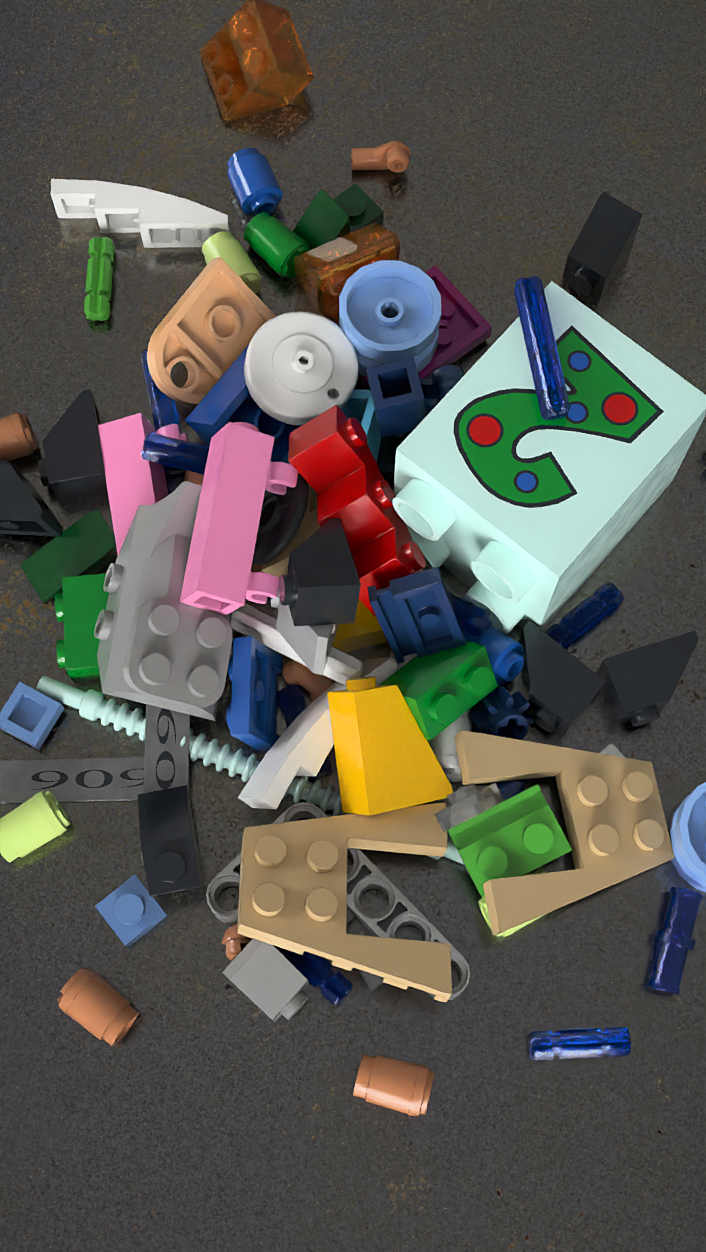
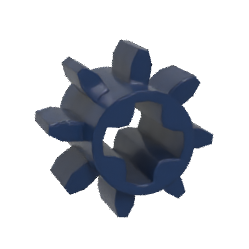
(502, 714)

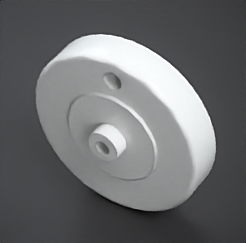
(300, 367)

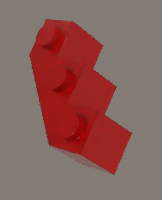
(349, 486)

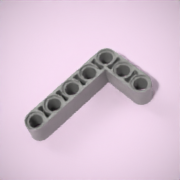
(360, 879)

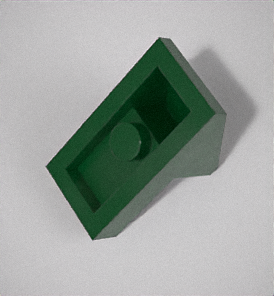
(333, 218)

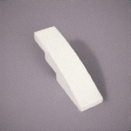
(122, 208)
(303, 745)

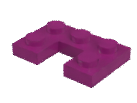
(459, 329)

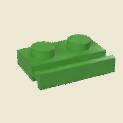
(510, 838)

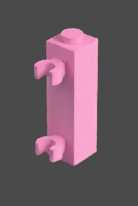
(128, 476)
(228, 520)

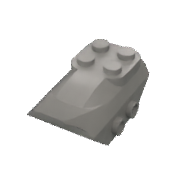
(149, 640)

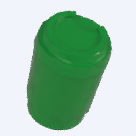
(275, 243)

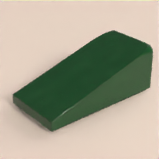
(80, 551)

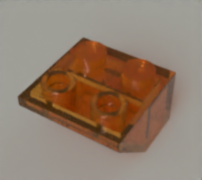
(255, 61)
(326, 268)

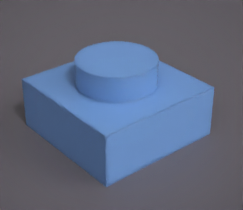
(29, 715)
(131, 911)

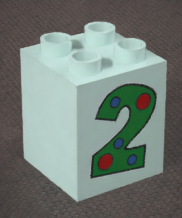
(535, 502)

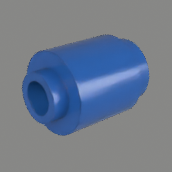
(253, 182)
(503, 653)

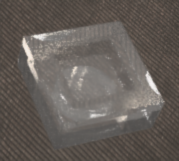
(467, 804)

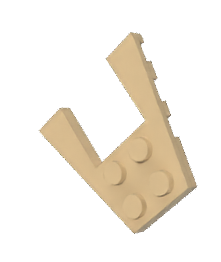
(608, 813)
(298, 892)

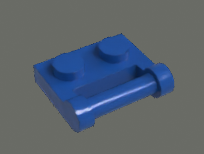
(254, 688)

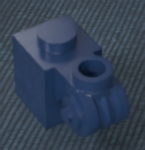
(405, 399)

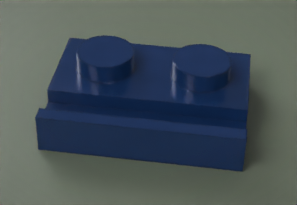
(417, 615)

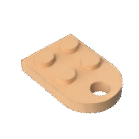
(205, 332)

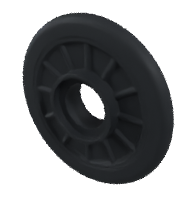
(280, 521)

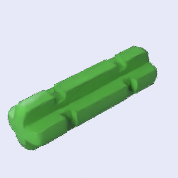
(99, 279)

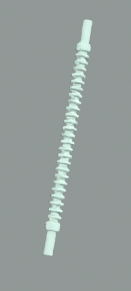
(94, 706)

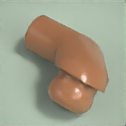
(389, 156)

